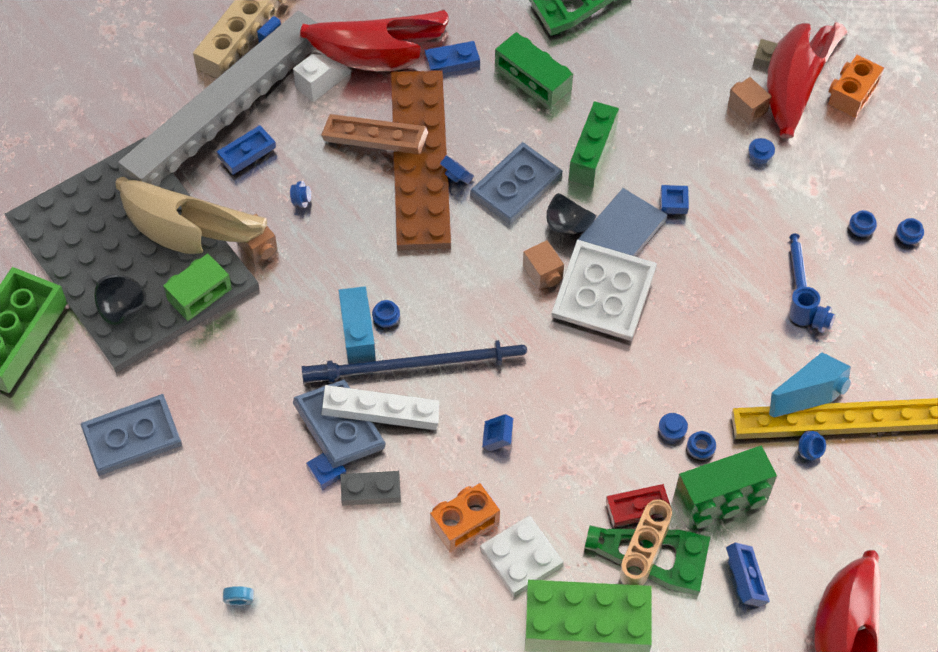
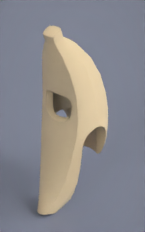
(155, 215)

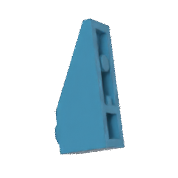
(357, 325)
(811, 386)

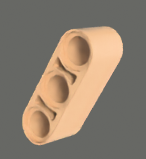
(646, 530)

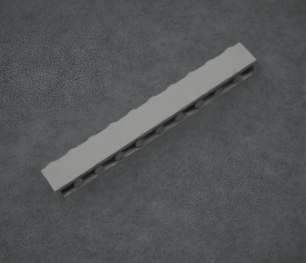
(218, 104)

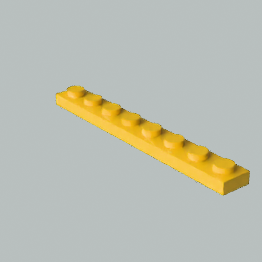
(838, 419)

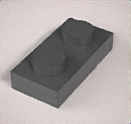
(370, 488)

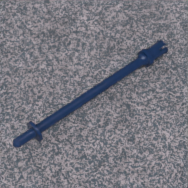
(332, 371)

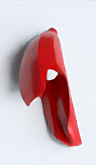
(376, 43)
(795, 70)
(848, 604)

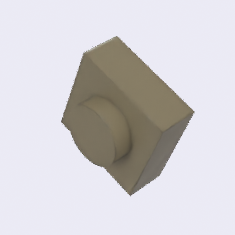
(764, 53)

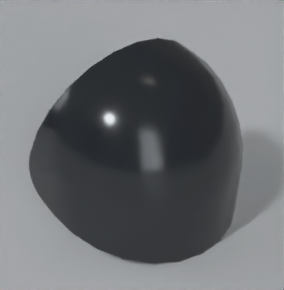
(567, 216)
(119, 298)

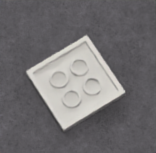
(604, 290)

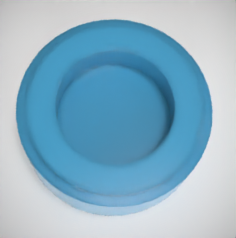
(238, 595)

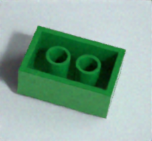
(724, 487)

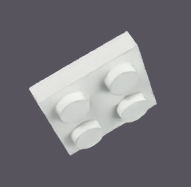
(521, 555)

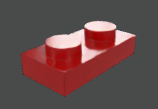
(629, 506)

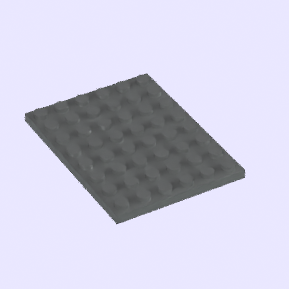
(84, 234)

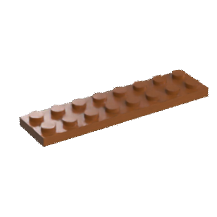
(420, 178)

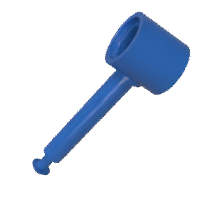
(804, 299)

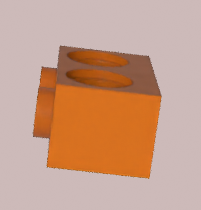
(855, 85)
(469, 522)

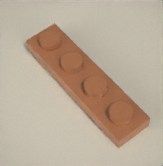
(375, 134)

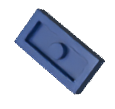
(453, 57)
(246, 149)
(747, 574)

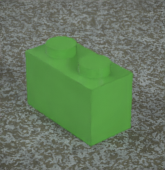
(197, 287)

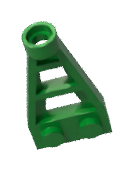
(557, 18)
(688, 563)

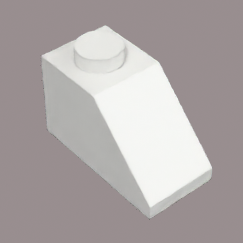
(318, 75)

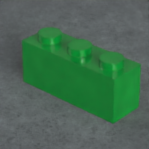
(533, 69)
(593, 144)

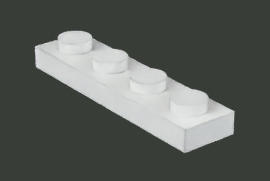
(380, 407)

